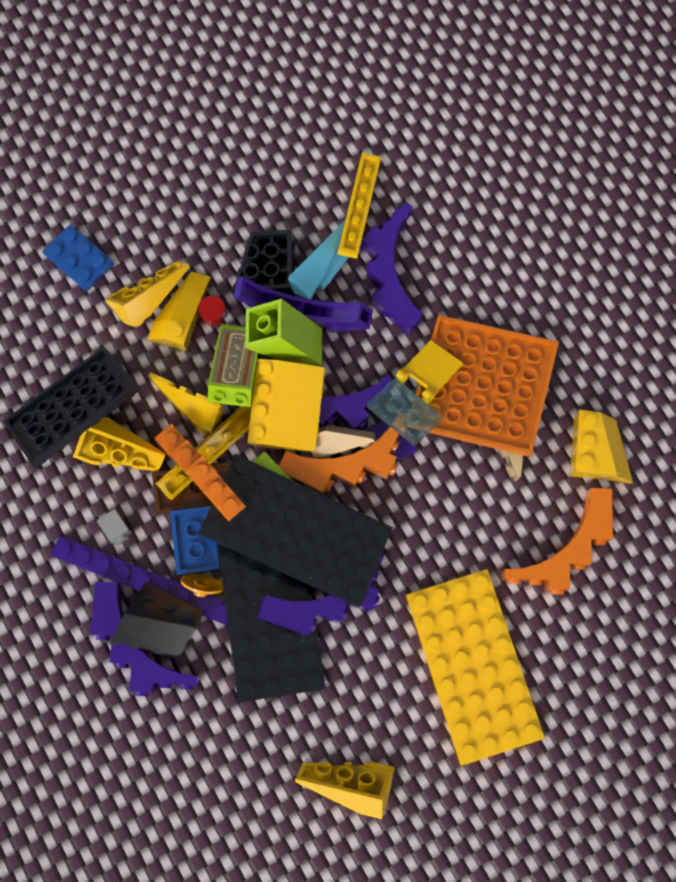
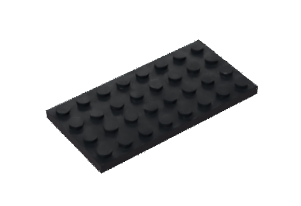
(299, 532)
(266, 656)

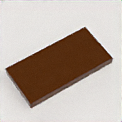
(188, 498)

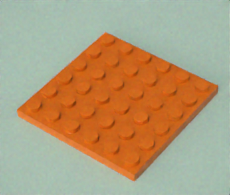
(497, 390)

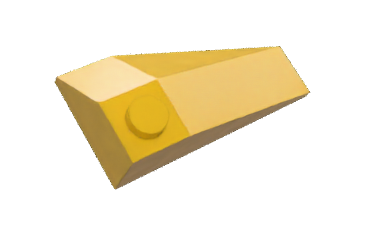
(178, 318)
(117, 446)
(354, 786)

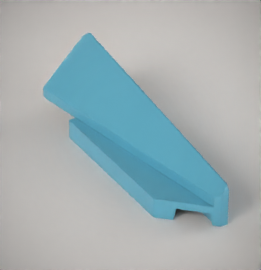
(319, 266)

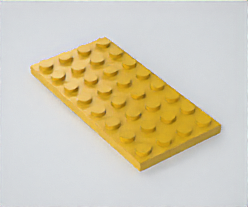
(474, 667)

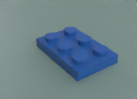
(78, 258)
(192, 551)

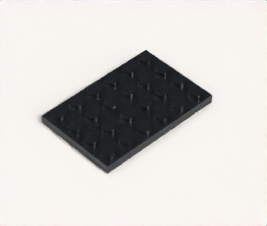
(70, 406)

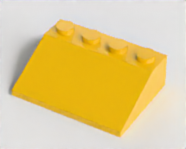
(286, 405)

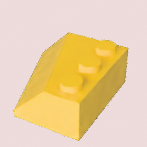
(598, 448)

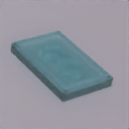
(404, 411)

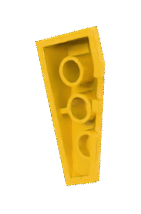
(141, 301)
(196, 409)

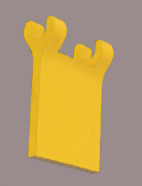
(431, 369)

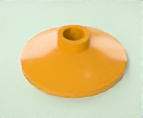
(202, 584)

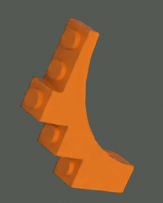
(349, 469)
(199, 471)
(594, 527)

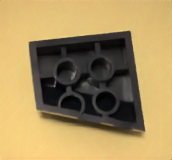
(269, 260)
(158, 623)

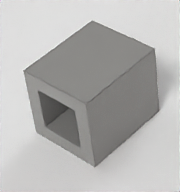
(114, 527)

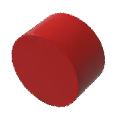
(212, 310)

